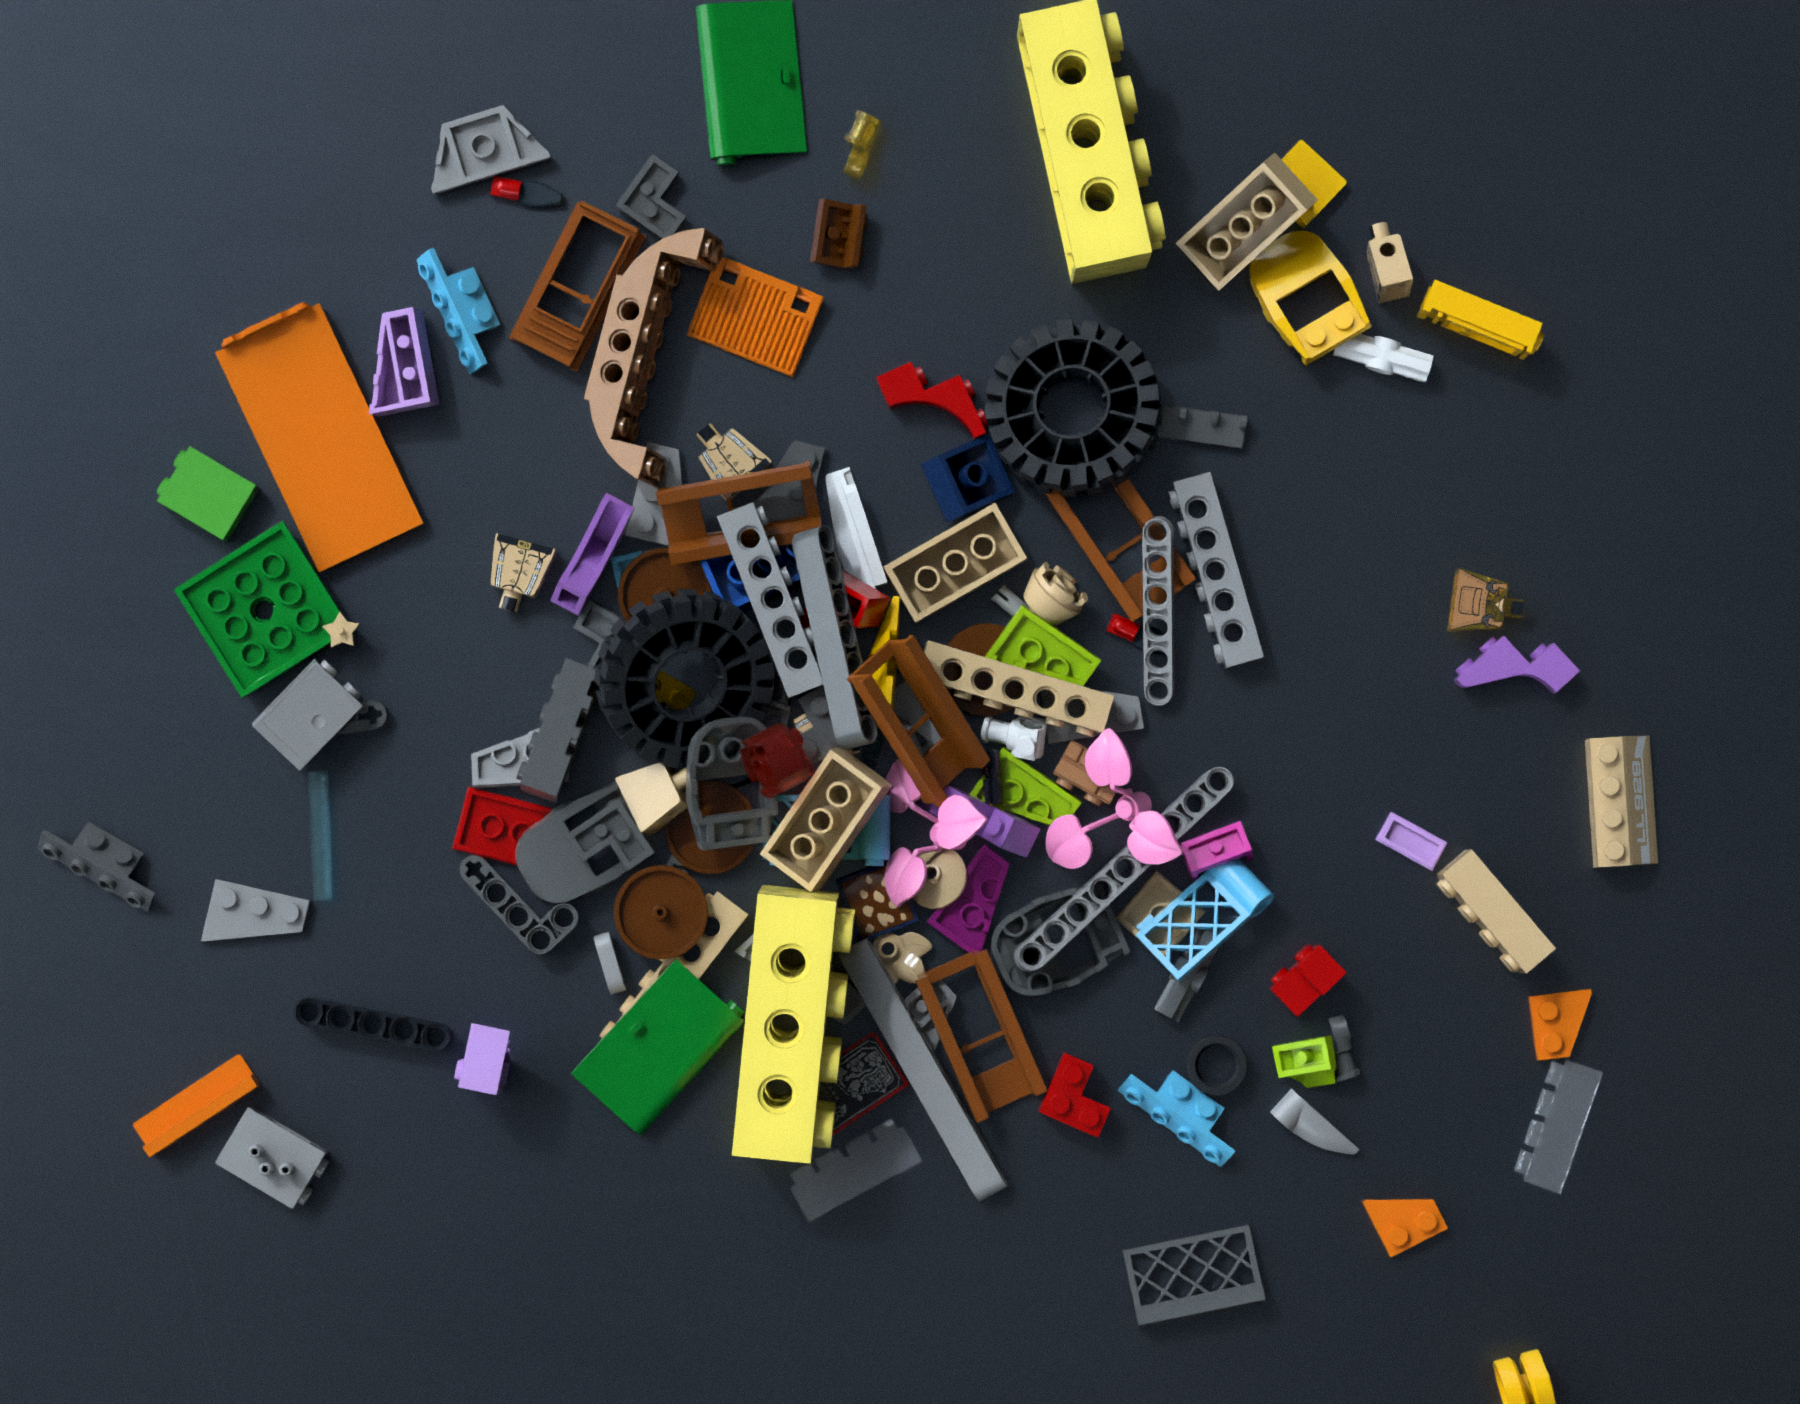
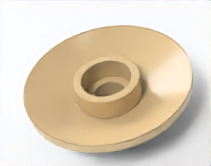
(947, 883)

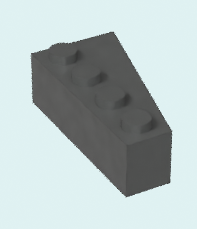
(560, 731)

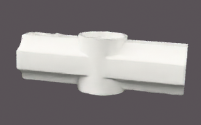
(1386, 357)

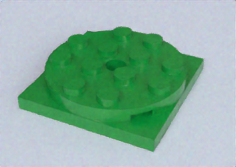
(225, 603)

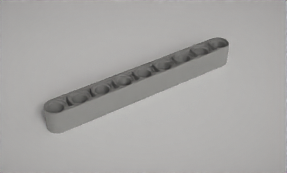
(1114, 882)
(923, 1070)

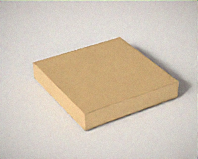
(1152, 899)

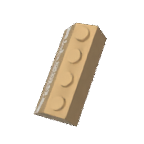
(1621, 801)

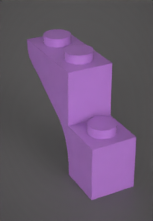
(593, 554)
(1503, 661)
(1001, 828)

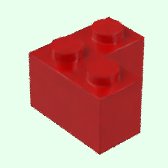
(865, 603)
(1306, 979)
(1065, 1098)

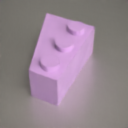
(404, 365)
(485, 1060)

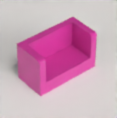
(1216, 849)

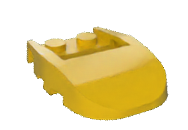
(1292, 264)

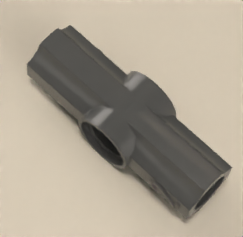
(1178, 994)

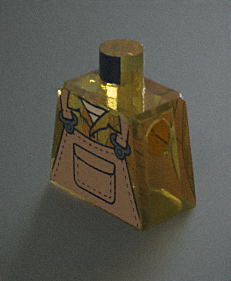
(1480, 603)

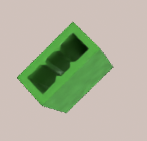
(206, 493)

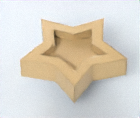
(341, 631)

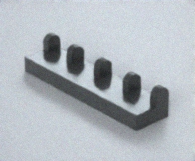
(1202, 427)

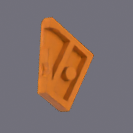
(1557, 1022)
(1404, 1222)

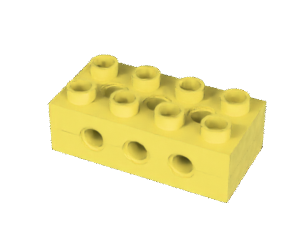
(1083, 45)
(796, 1122)

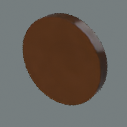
(654, 574)
(978, 641)
(714, 799)
(661, 912)

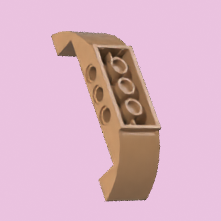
(630, 342)

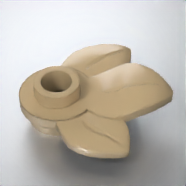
(905, 960)

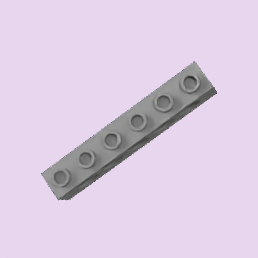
(1202, 489)
(733, 525)

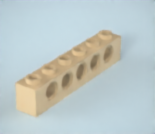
(1096, 703)
(730, 919)

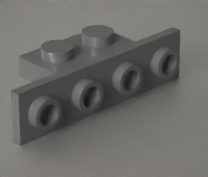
(102, 860)

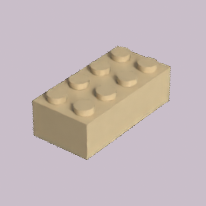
(1246, 221)
(955, 563)
(825, 819)
(1495, 912)

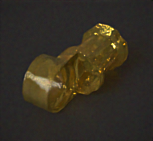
(860, 138)

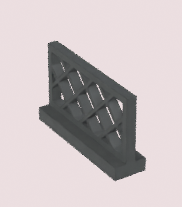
(1198, 1304)

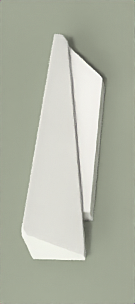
(852, 530)

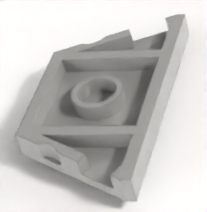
(483, 148)

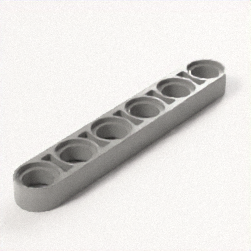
(1163, 611)

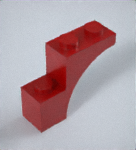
(954, 395)

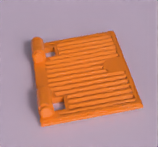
(755, 317)

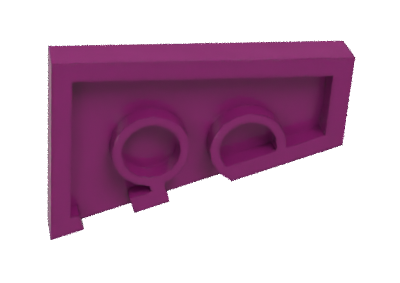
(971, 914)

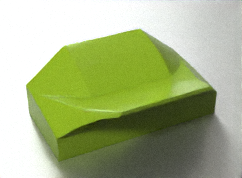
(1307, 1061)

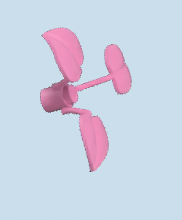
(955, 825)
(1152, 835)

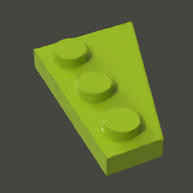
(1042, 648)
(1029, 791)

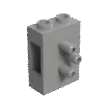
(308, 713)
(273, 1158)

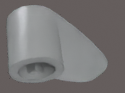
(1310, 1125)

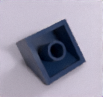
(967, 477)

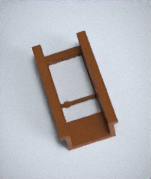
(553, 335)
(685, 519)
(1131, 591)
(958, 743)
(1005, 1081)

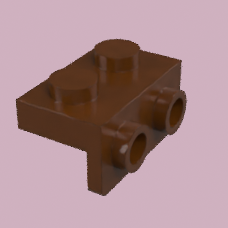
(838, 234)

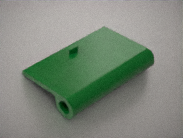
(742, 83)
(658, 1047)

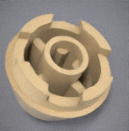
(1053, 594)

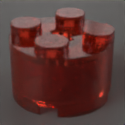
(776, 759)

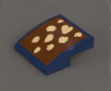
(873, 908)

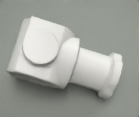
(1022, 736)

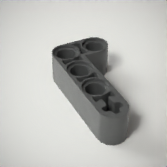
(513, 900)

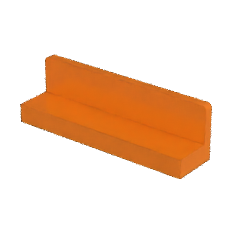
(196, 1105)

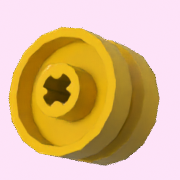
(1531, 1386)

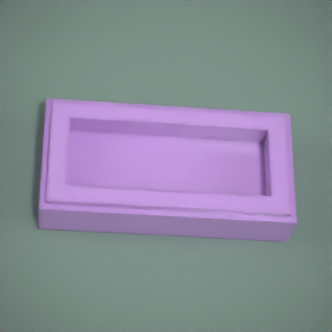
(1411, 841)

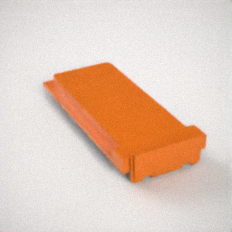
(317, 434)

